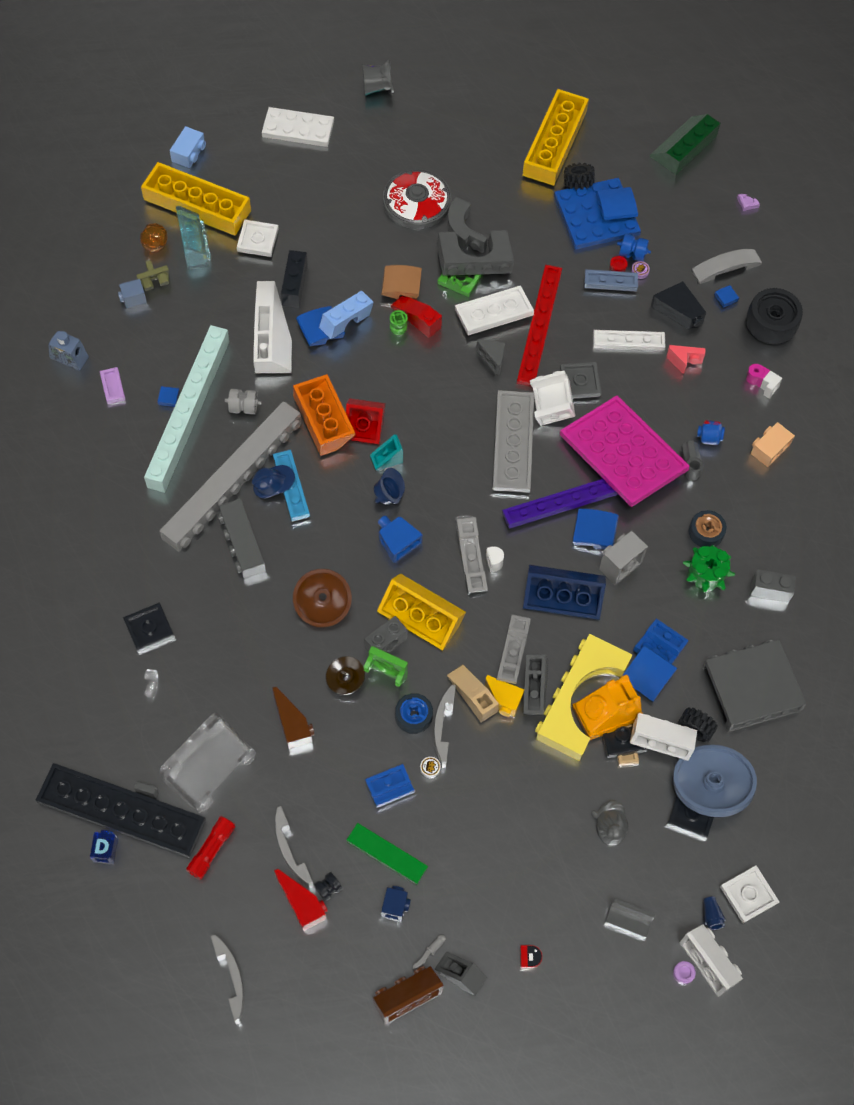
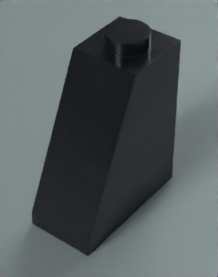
(679, 305)

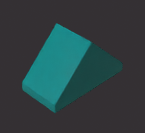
(388, 454)

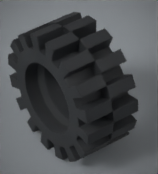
(579, 175)
(699, 721)

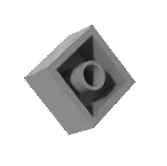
(622, 557)

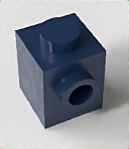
(395, 903)

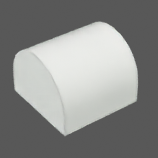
(494, 558)

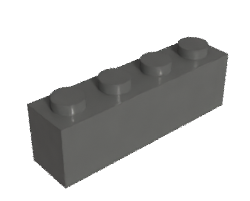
(242, 539)

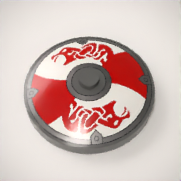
(417, 199)

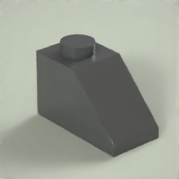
(461, 973)

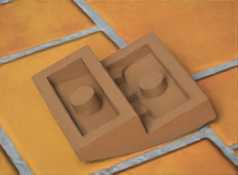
(401, 281)

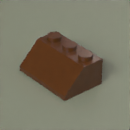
(407, 994)

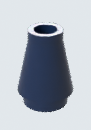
(713, 915)

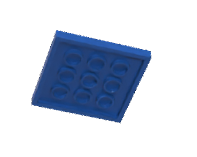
(583, 216)

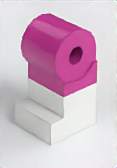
(764, 379)

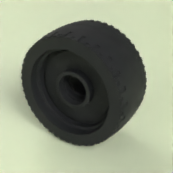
(774, 316)

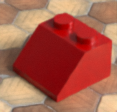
(366, 419)

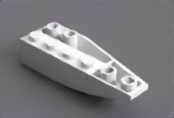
(271, 332)

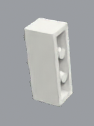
(663, 736)

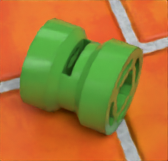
(398, 322)

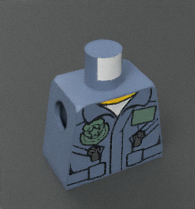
(67, 350)

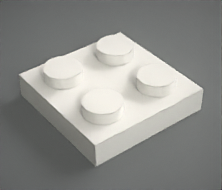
(257, 238)
(749, 894)

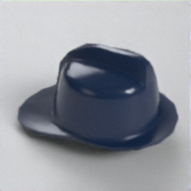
(273, 481)
(389, 487)

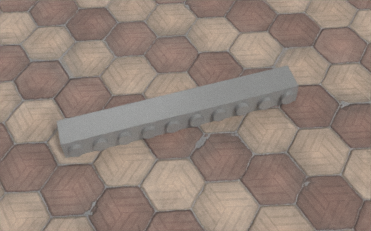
(230, 476)

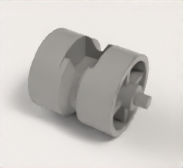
(241, 401)

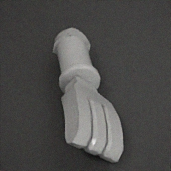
(430, 951)

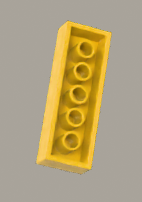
(555, 137)
(213, 203)

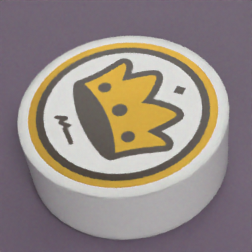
(430, 767)

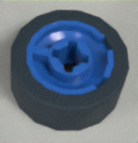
(415, 723)

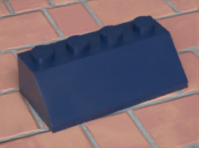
(564, 592)

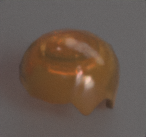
(153, 237)

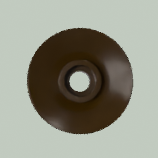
(339, 669)

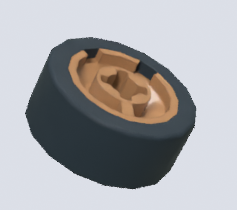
(698, 530)

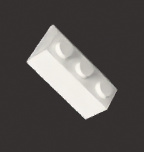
(711, 959)

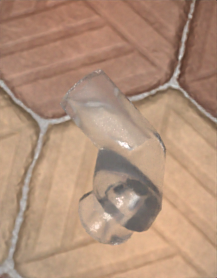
(153, 677)

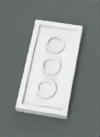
(298, 126)
(494, 310)

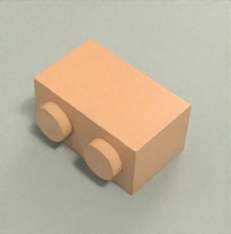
(772, 444)

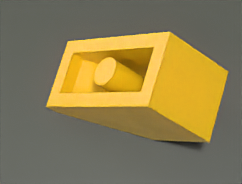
(506, 695)

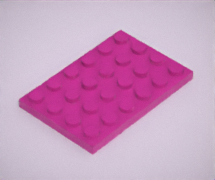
(624, 450)

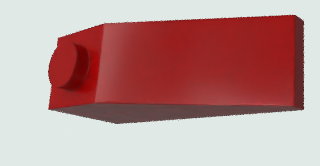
(419, 315)
(303, 902)

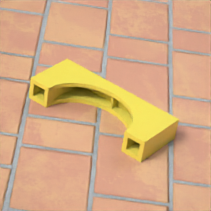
(559, 728)

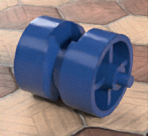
(633, 247)

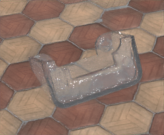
(206, 762)

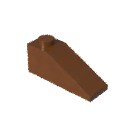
(294, 723)

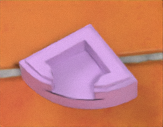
(747, 202)

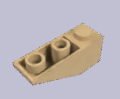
(474, 693)

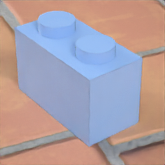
(187, 147)

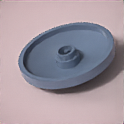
(715, 781)

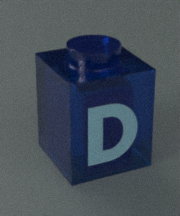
(104, 847)

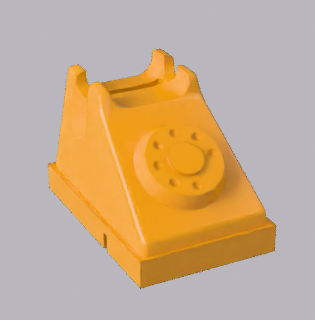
(608, 708)

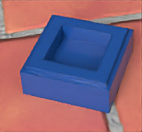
(726, 296)
(168, 396)

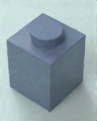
(132, 293)

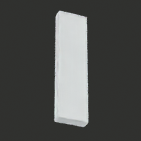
(628, 340)

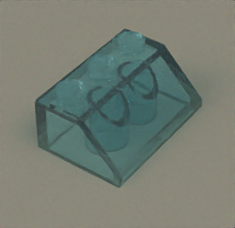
(193, 239)

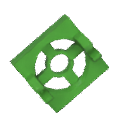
(456, 285)
(388, 665)

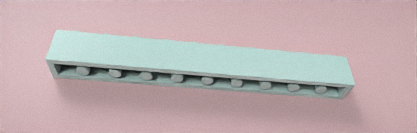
(187, 409)

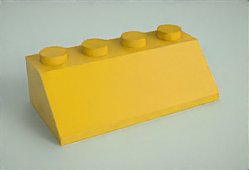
(421, 611)

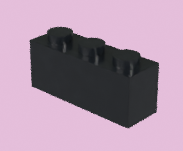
(294, 278)

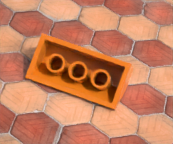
(323, 414)

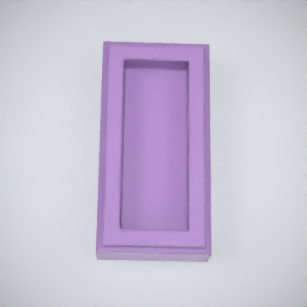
(112, 385)

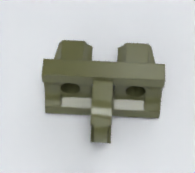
(153, 274)

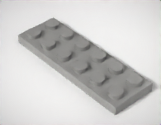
(513, 441)

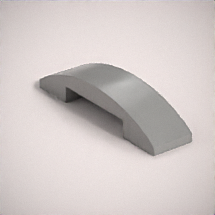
(726, 262)
(471, 555)
(513, 649)
(446, 704)
(299, 871)
(237, 1002)

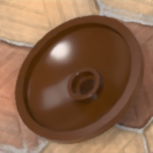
(317, 611)

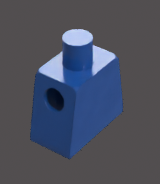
(398, 537)

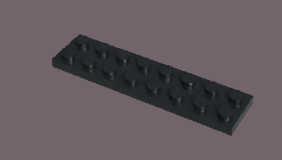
(121, 810)

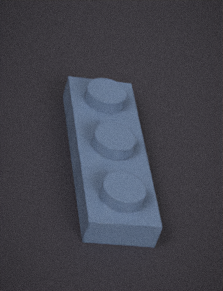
(611, 280)

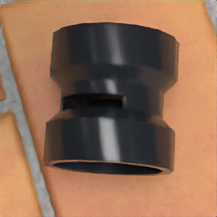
(326, 891)

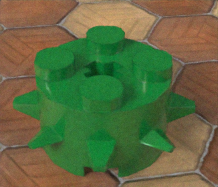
(709, 568)

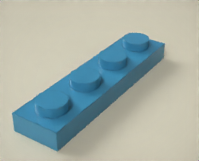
(294, 496)

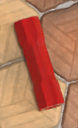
(206, 854)

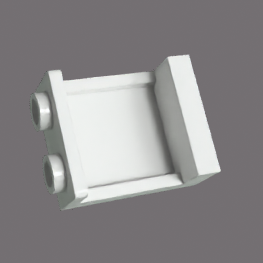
(552, 398)

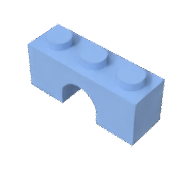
(336, 319)

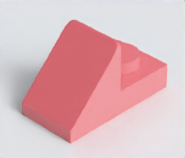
(681, 355)

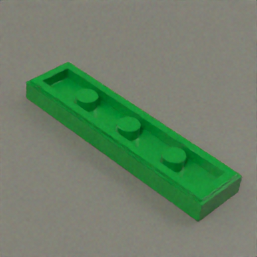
(387, 853)

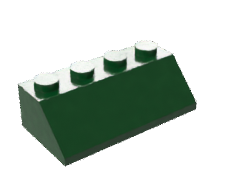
(686, 142)

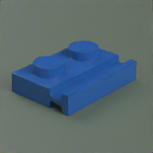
(389, 785)

